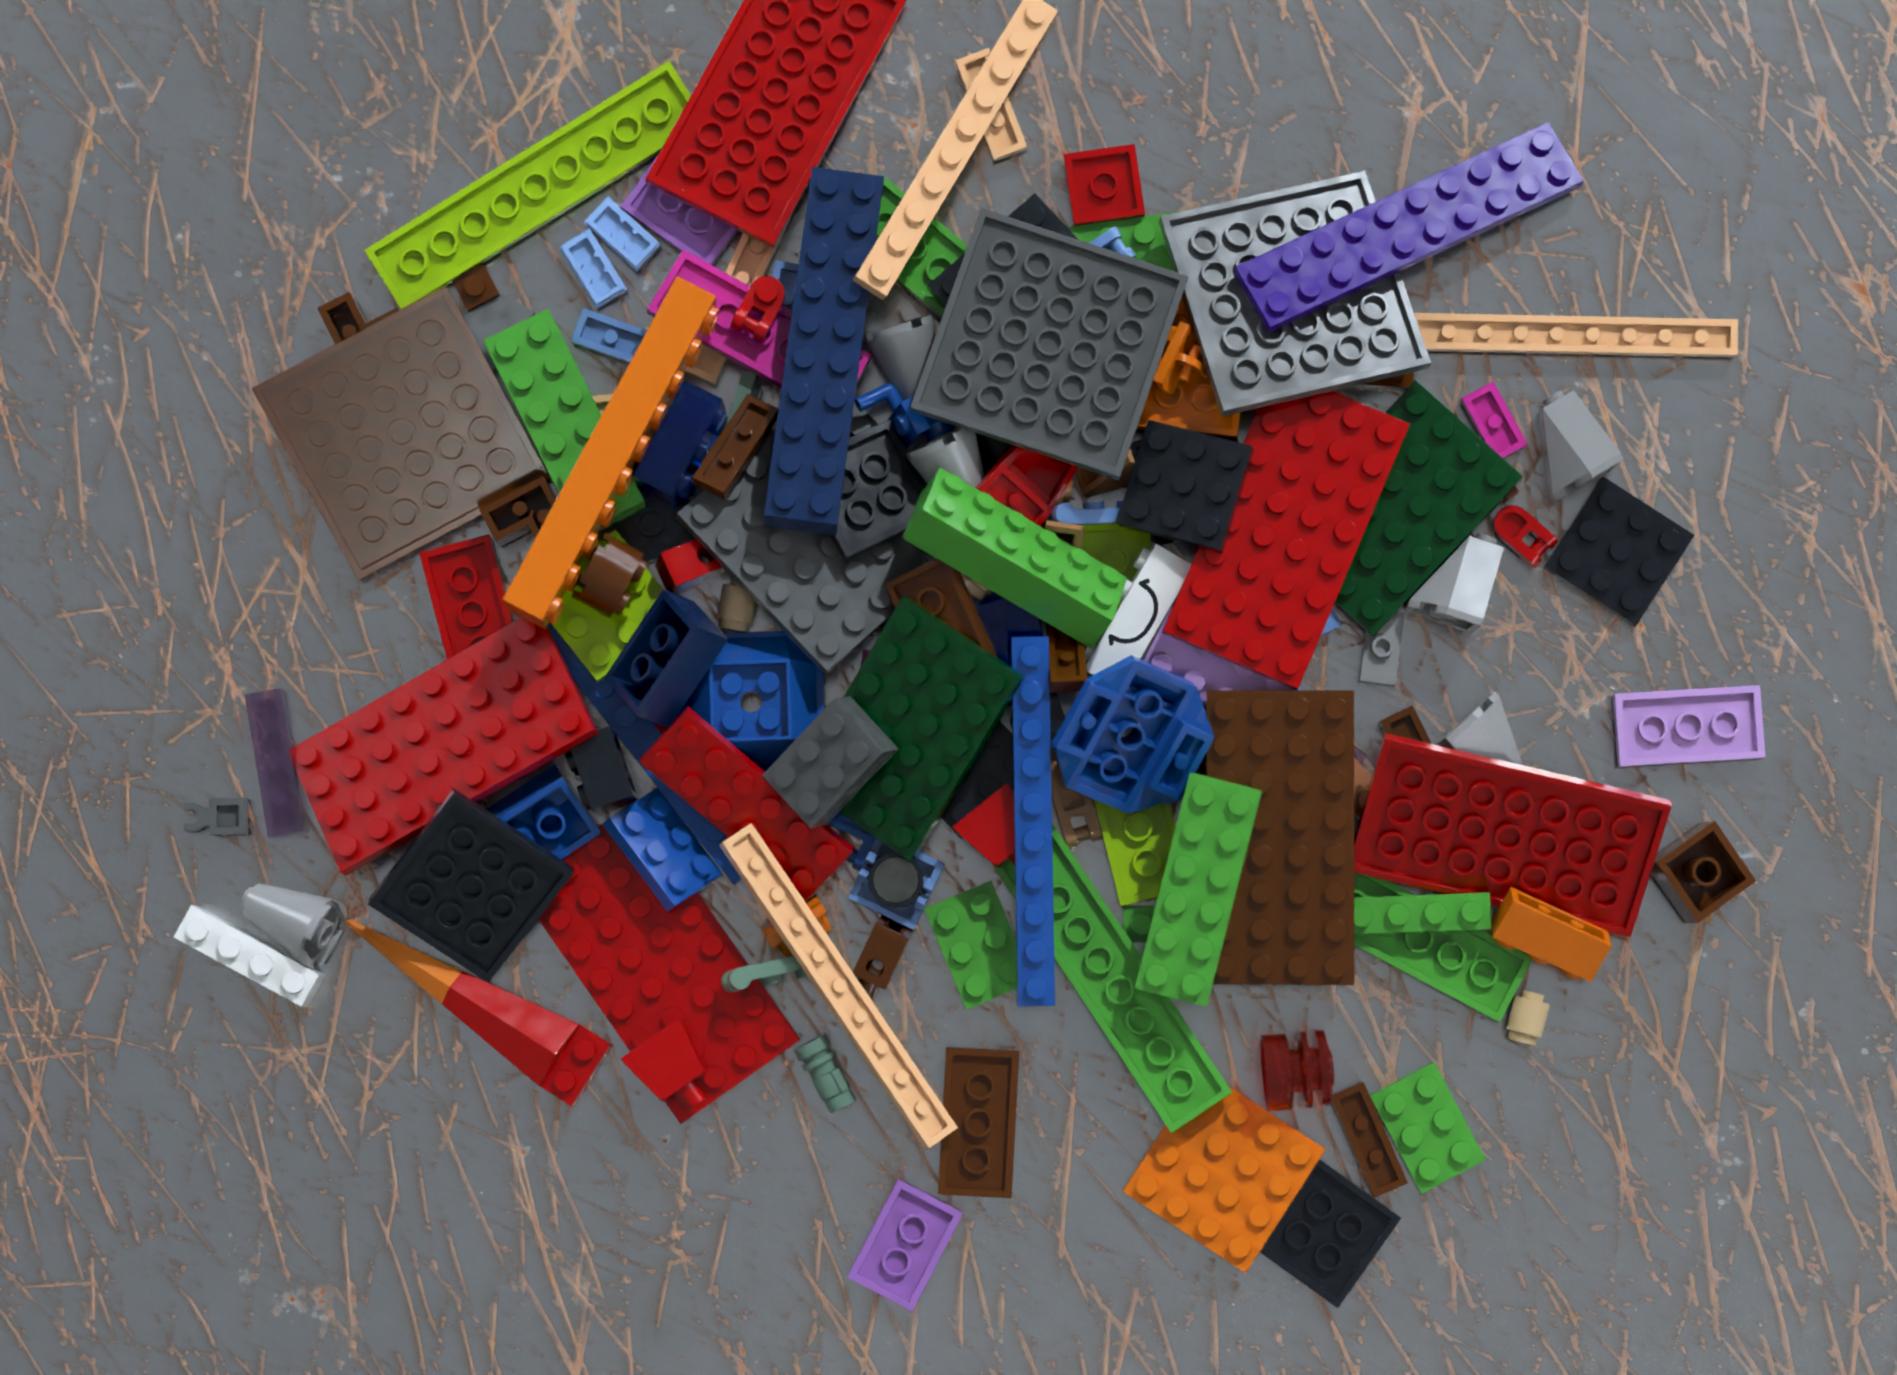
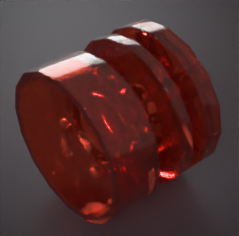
(1296, 1070)

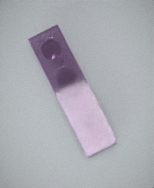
(275, 763)

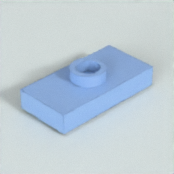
(622, 234)
(593, 268)

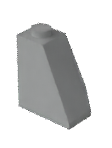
(1573, 446)
(1461, 586)
(1485, 733)

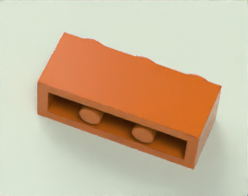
(1550, 935)

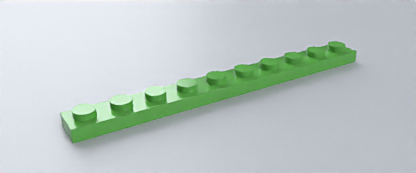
(1376, 914)

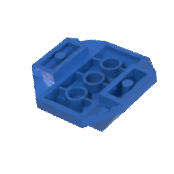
(775, 671)
(1151, 761)

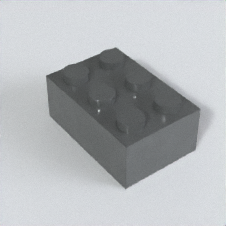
(830, 762)

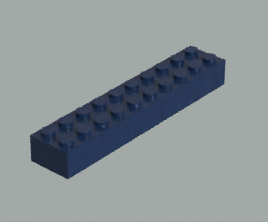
(823, 353)

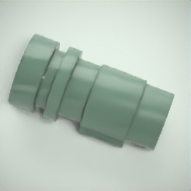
(825, 1072)

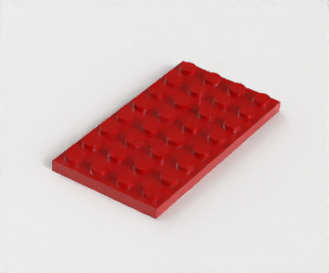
(770, 108)
(1291, 536)
(454, 727)
(1494, 825)
(662, 967)

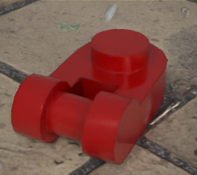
(764, 297)
(1513, 524)

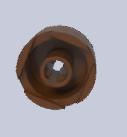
(609, 576)

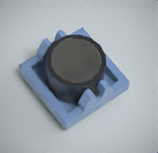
(895, 885)

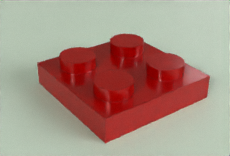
(1104, 185)

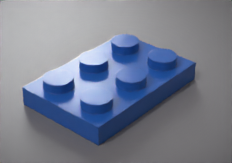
(662, 849)

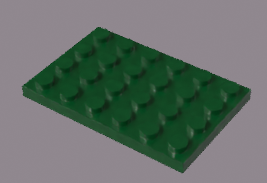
(1429, 506)
(938, 705)

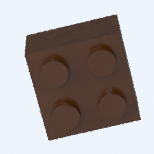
(1701, 872)

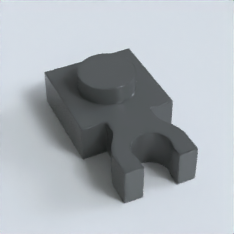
(223, 816)

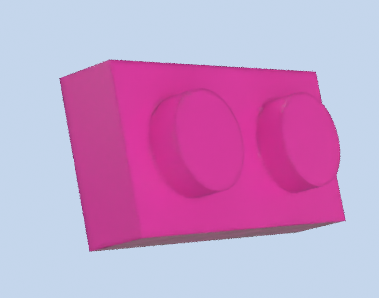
(1493, 420)

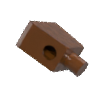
(887, 945)

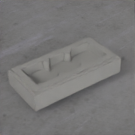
(1382, 653)

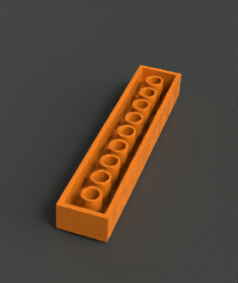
(610, 453)

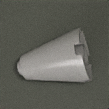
(903, 352)
(953, 452)
(296, 920)

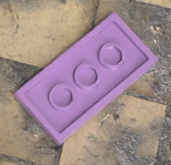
(1203, 668)
(1689, 726)

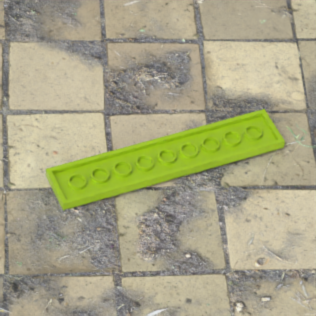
(531, 188)

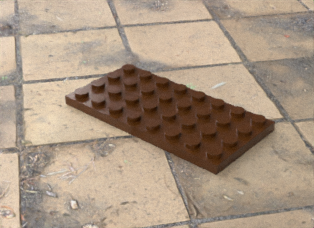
(1298, 874)

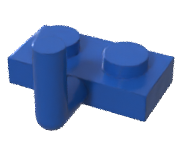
(908, 424)

